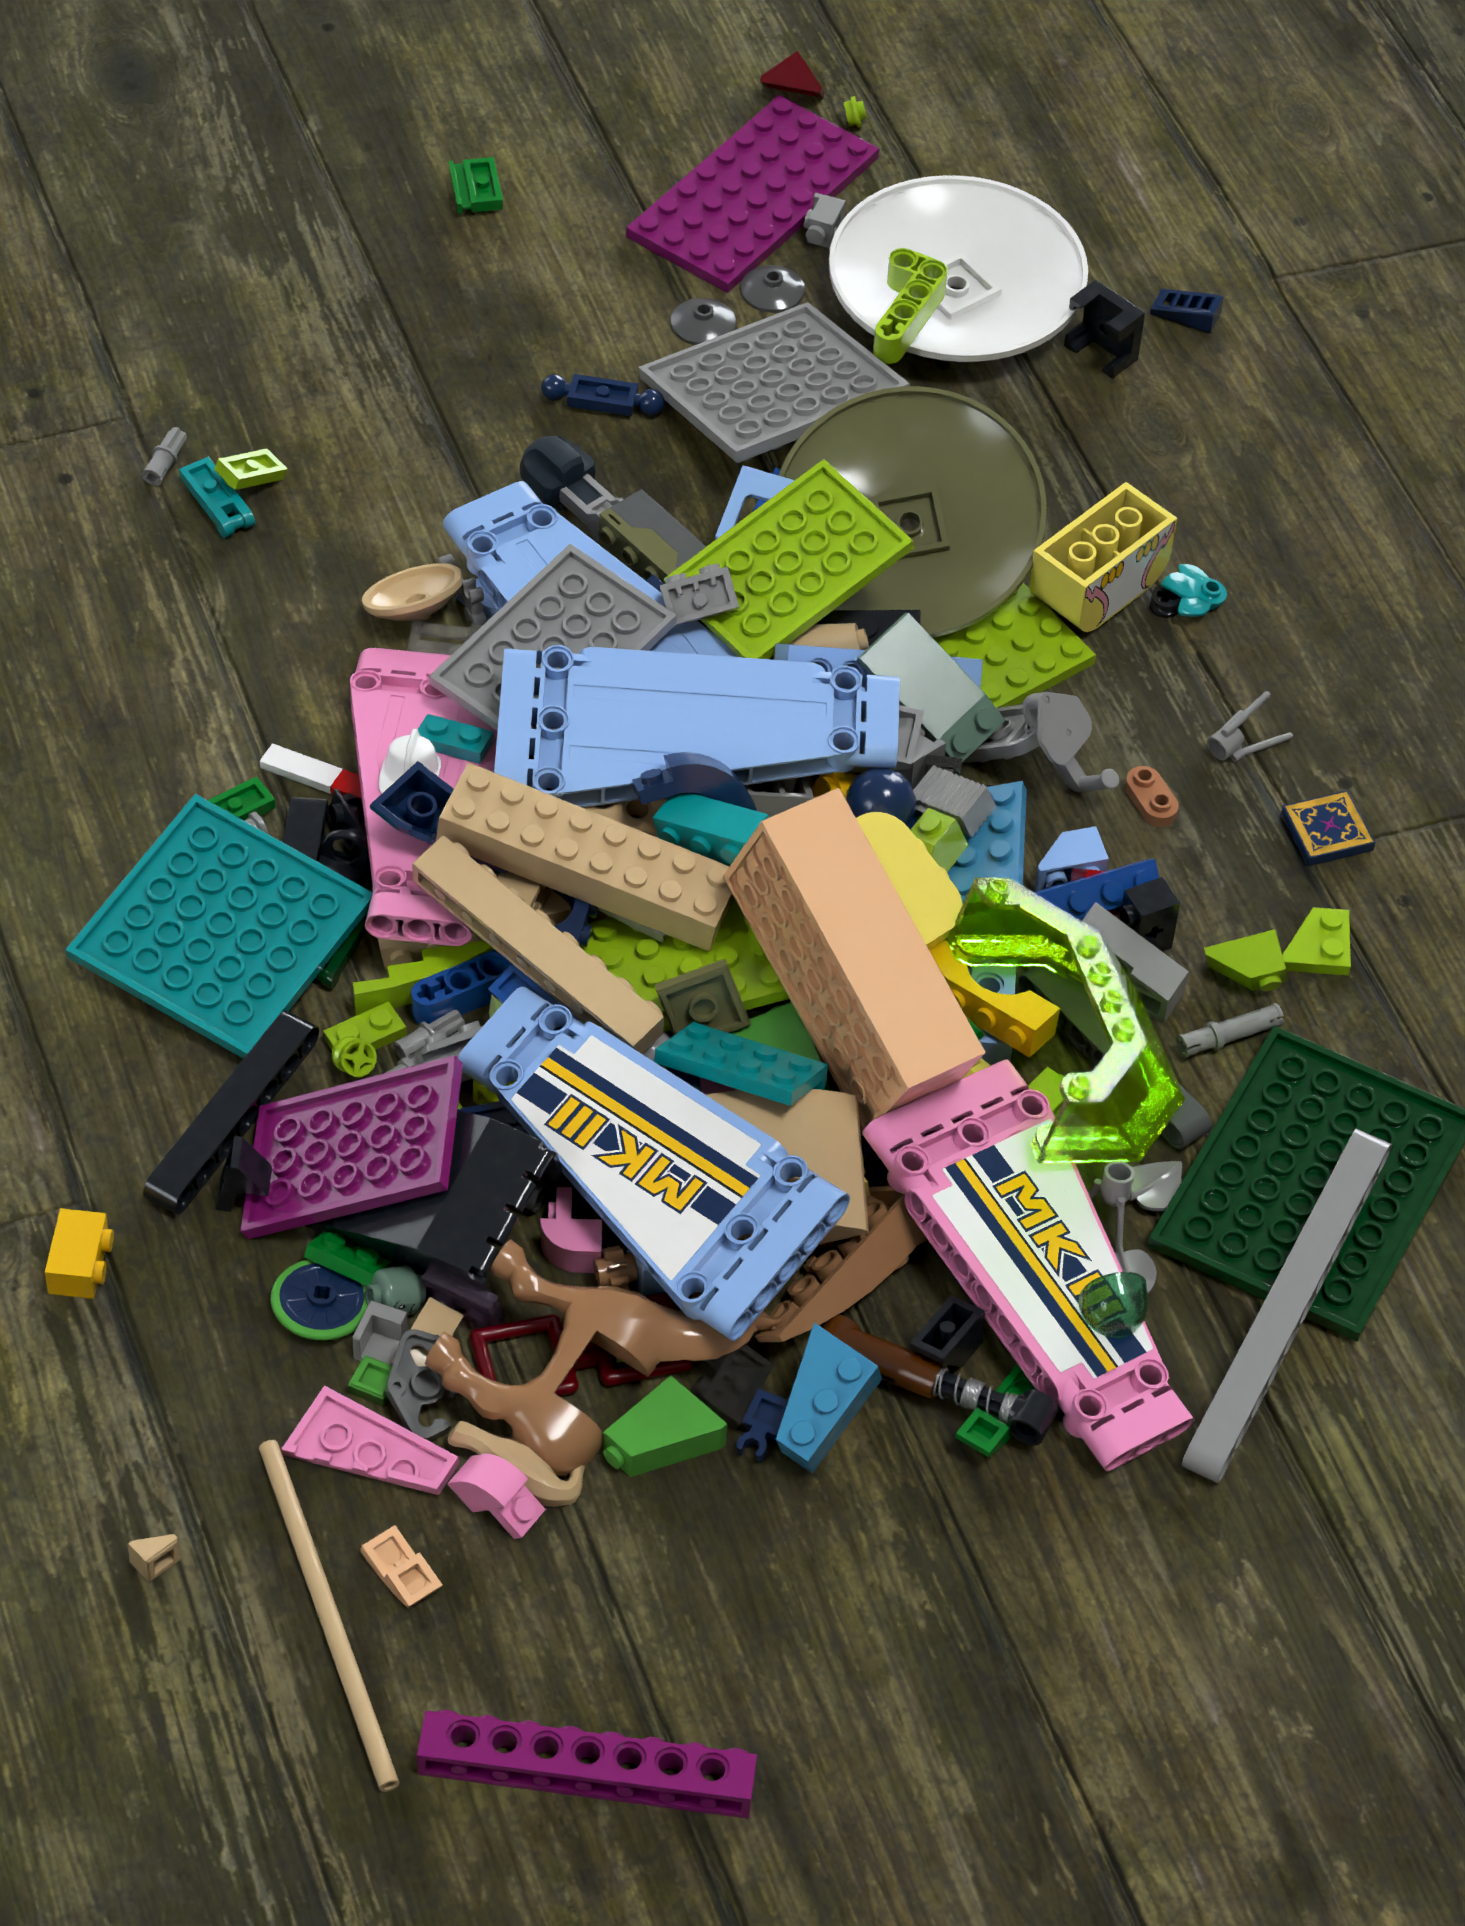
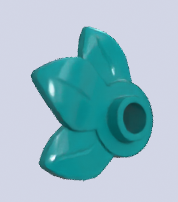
(1197, 590)

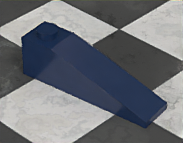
(415, 805)

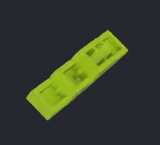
(402, 977)

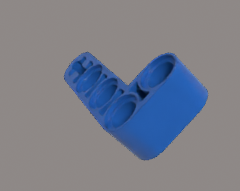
(457, 988)

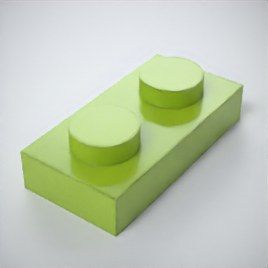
(250, 469)
(377, 1026)

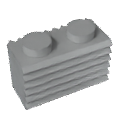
(954, 797)

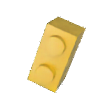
(78, 1253)

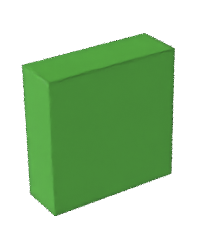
(370, 1380)

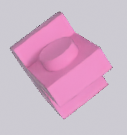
(569, 1241)
(497, 1486)

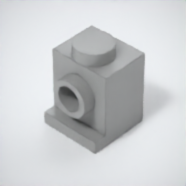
(824, 219)

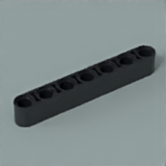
(230, 1112)

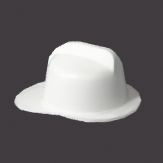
(405, 753)

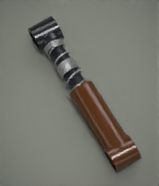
(1025, 1414)

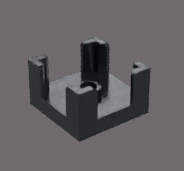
(1109, 323)

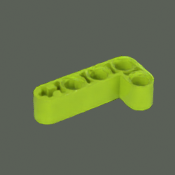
(921, 290)

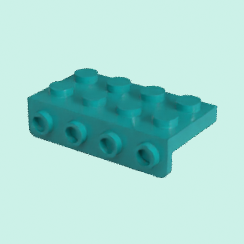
(742, 1063)

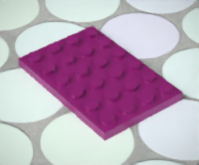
(355, 1146)

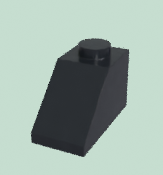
(951, 1333)

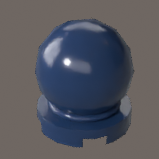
(882, 792)

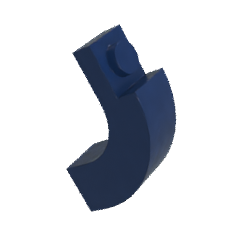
(692, 775)

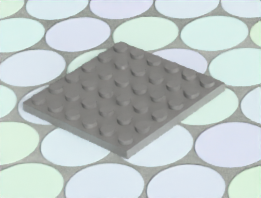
(767, 380)

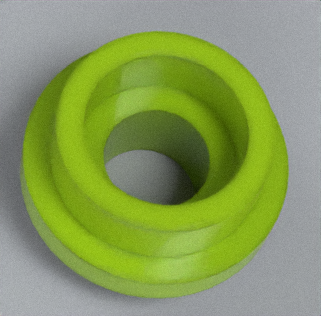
(855, 112)

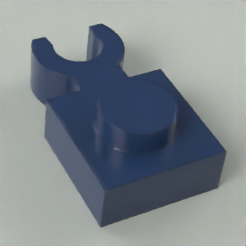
(762, 1421)

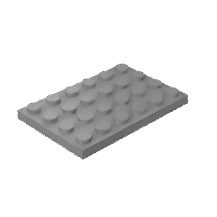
(565, 604)

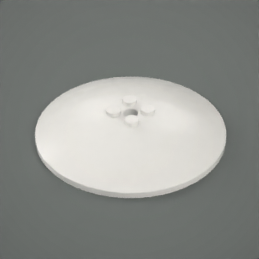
(998, 244)

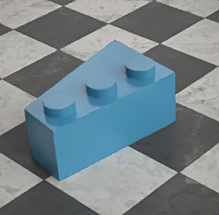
(824, 1398)

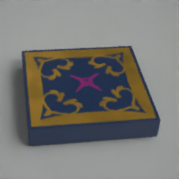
(1328, 828)

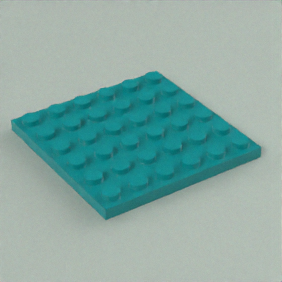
(220, 926)

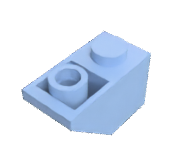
(1071, 850)

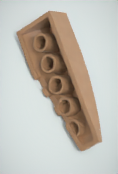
(848, 1267)

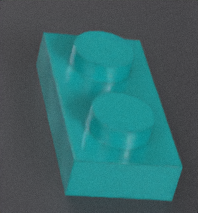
(457, 738)

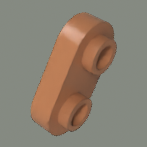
(1148, 790)

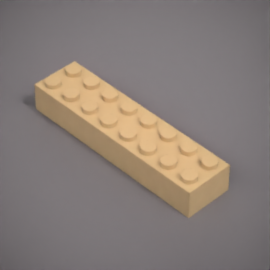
(587, 856)

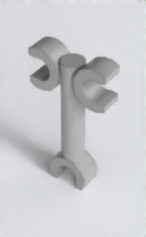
(470, 595)

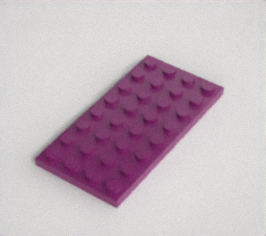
(751, 193)

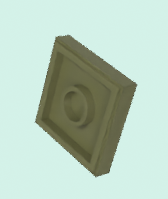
(703, 997)

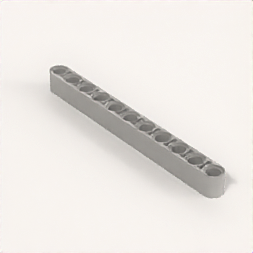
(1286, 1306)

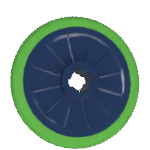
(317, 1301)

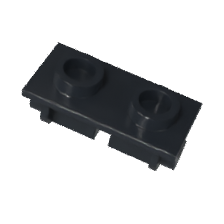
(347, 814)

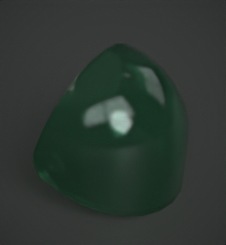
(1115, 1304)

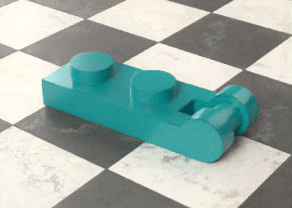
(216, 497)

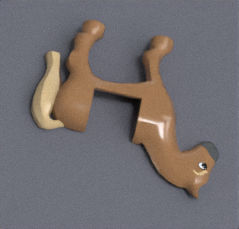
(547, 1431)

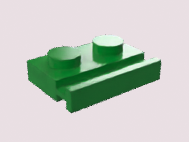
(476, 185)

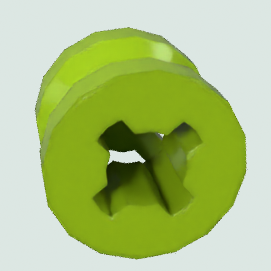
(362, 1059)

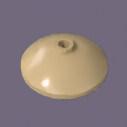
(413, 592)

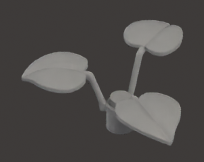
(1152, 1188)

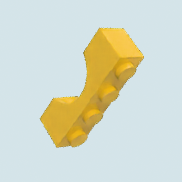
(1019, 1020)

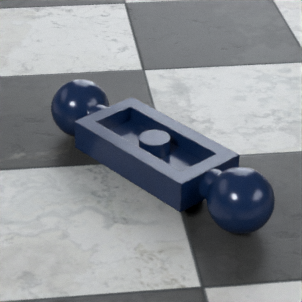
(602, 394)

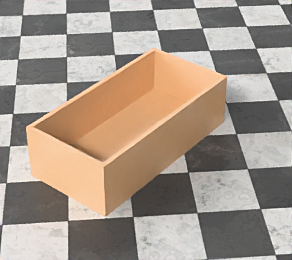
(851, 957)

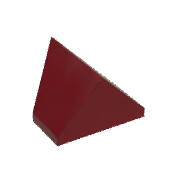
(792, 76)

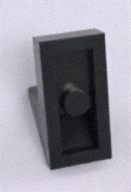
(242, 1173)

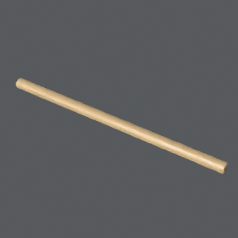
(329, 1617)

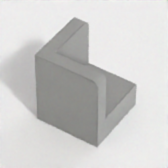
(379, 1332)

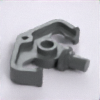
(416, 1386)

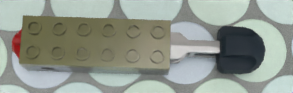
(629, 528)

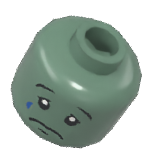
(397, 1288)

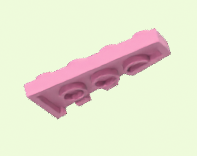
(361, 1442)

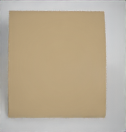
(821, 1131)

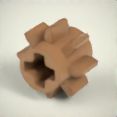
(615, 1268)

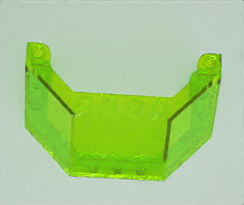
(1133, 1089)

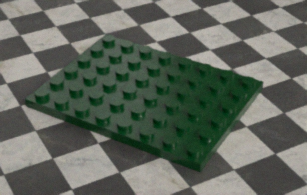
(1273, 1158)

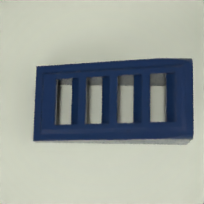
(1197, 308)

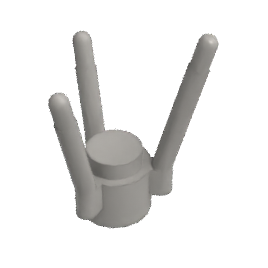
(1229, 739)

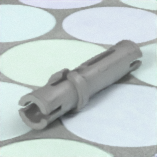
(1216, 1034)

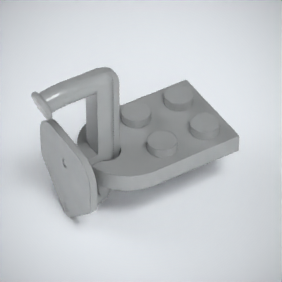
(1056, 725)

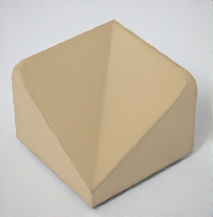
(154, 1555)

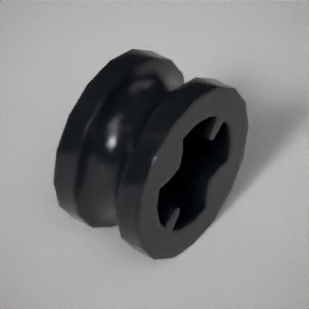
(1163, 609)

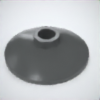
(772, 288)
(702, 320)

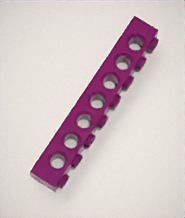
(600, 1780)

